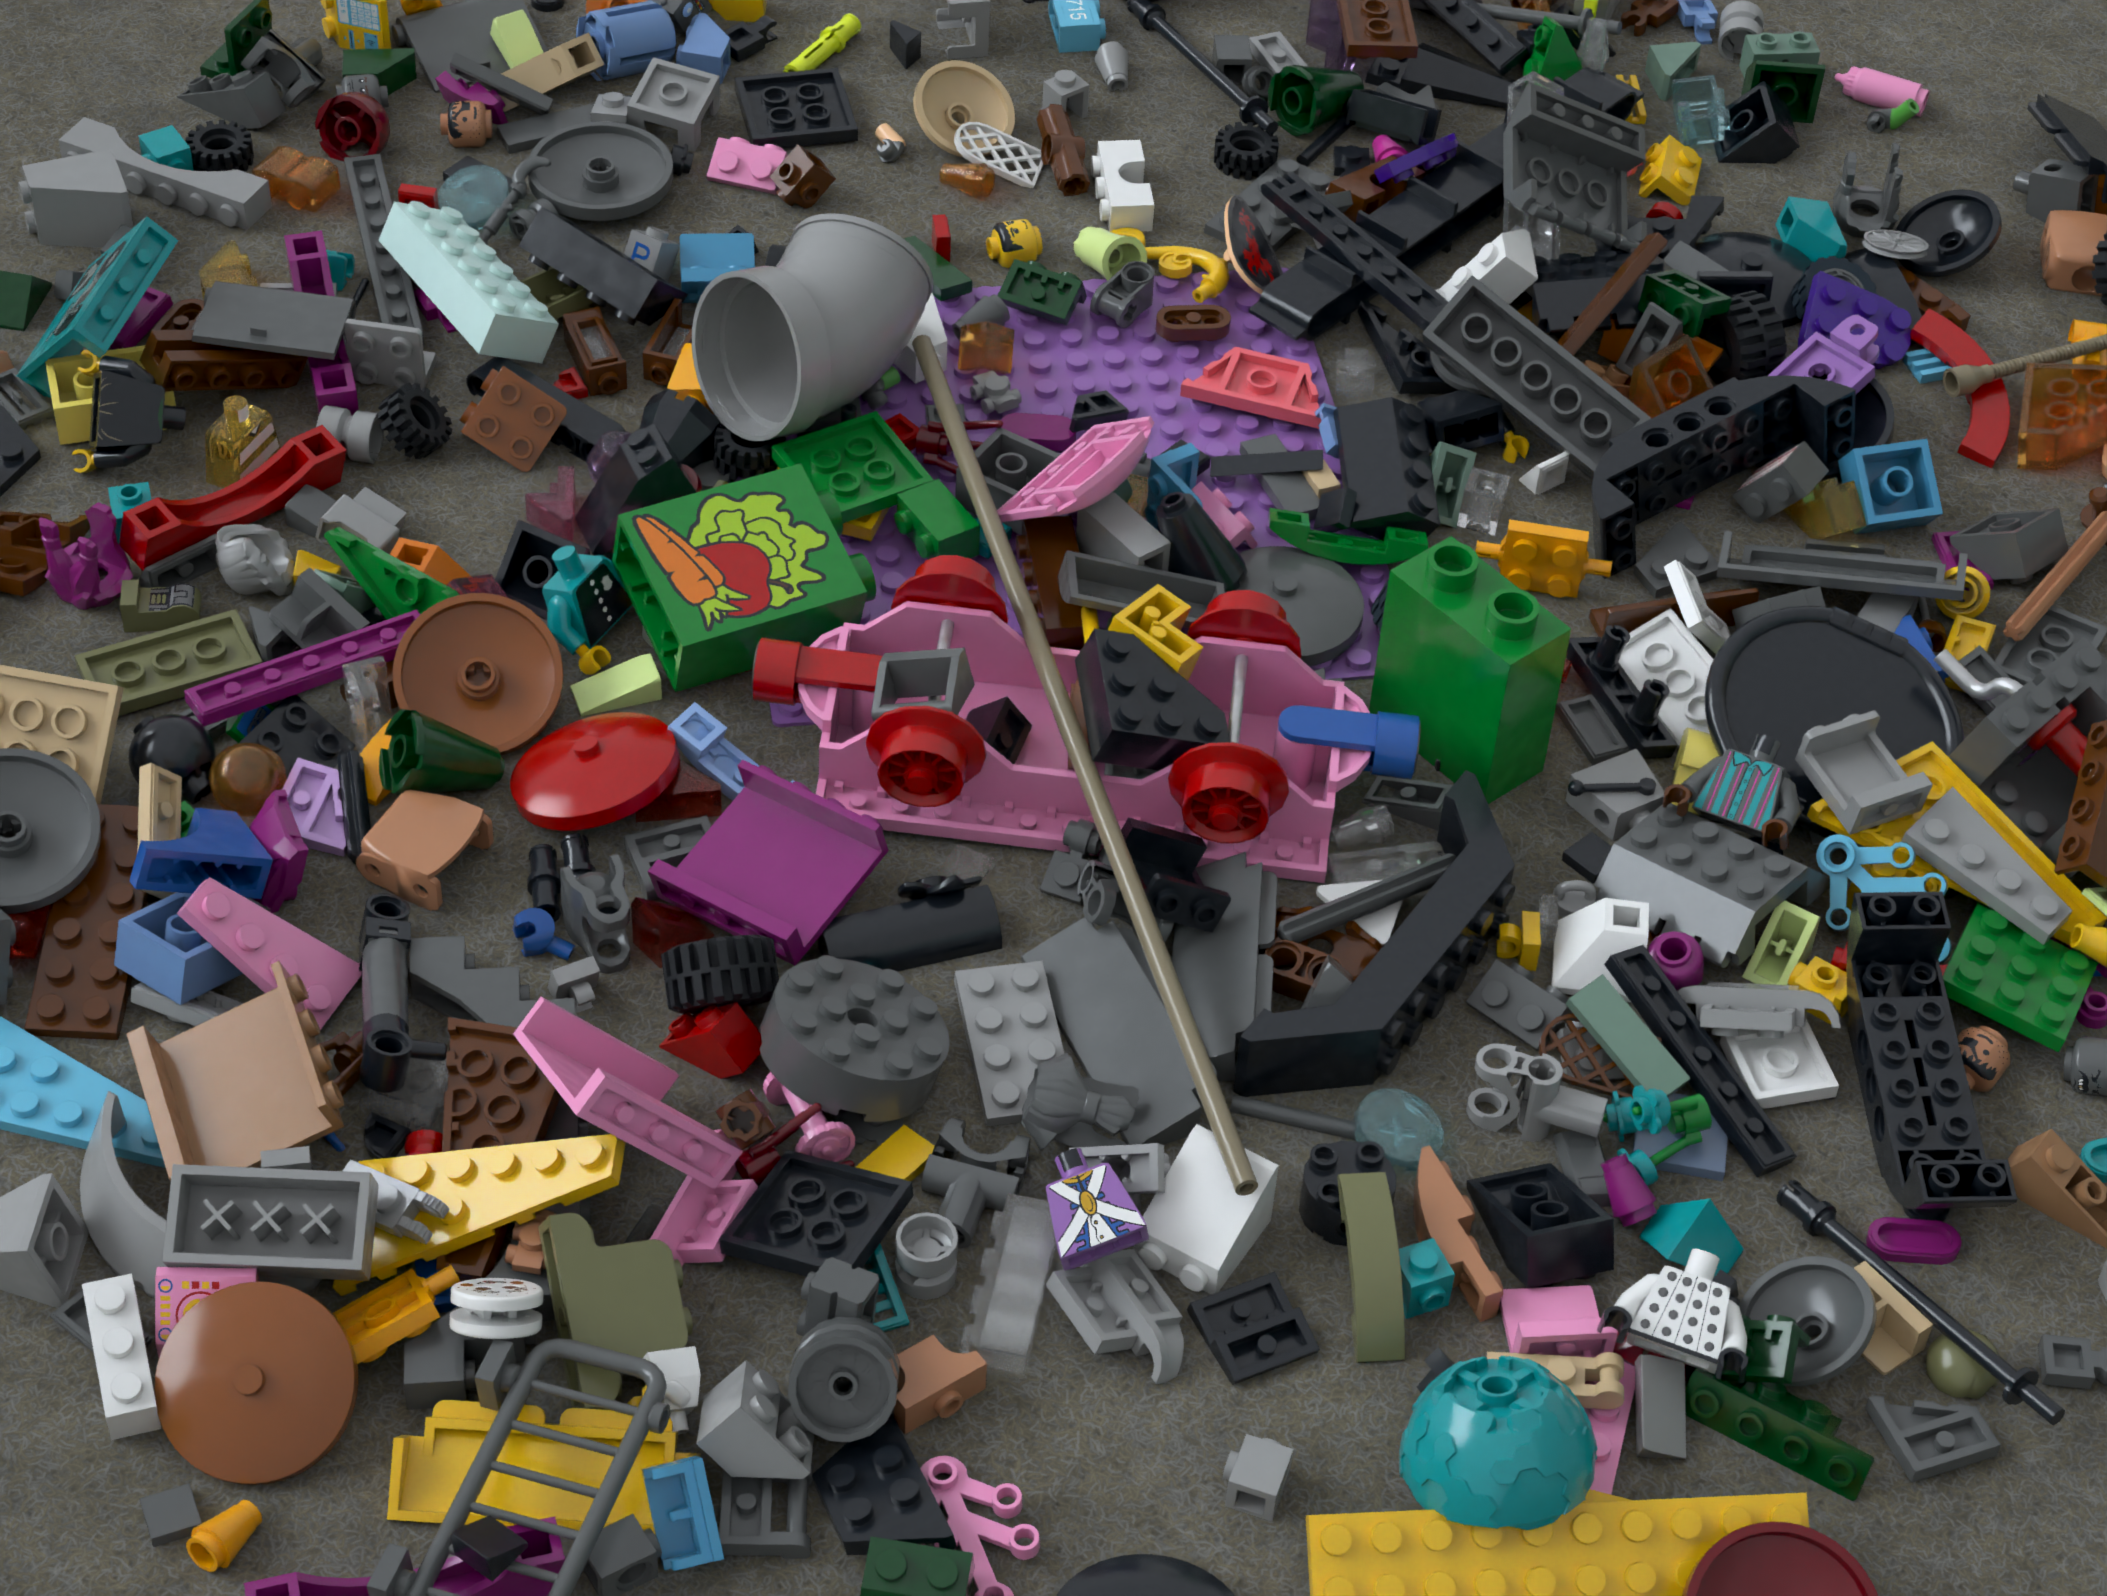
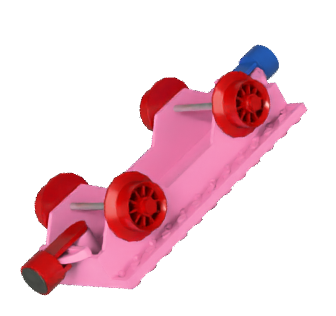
(936, 776)

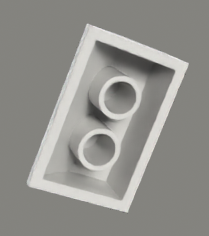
(1503, 266)

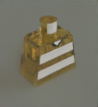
(238, 442)

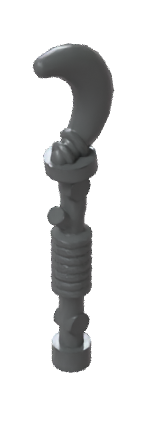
(517, 191)

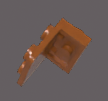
(513, 418)

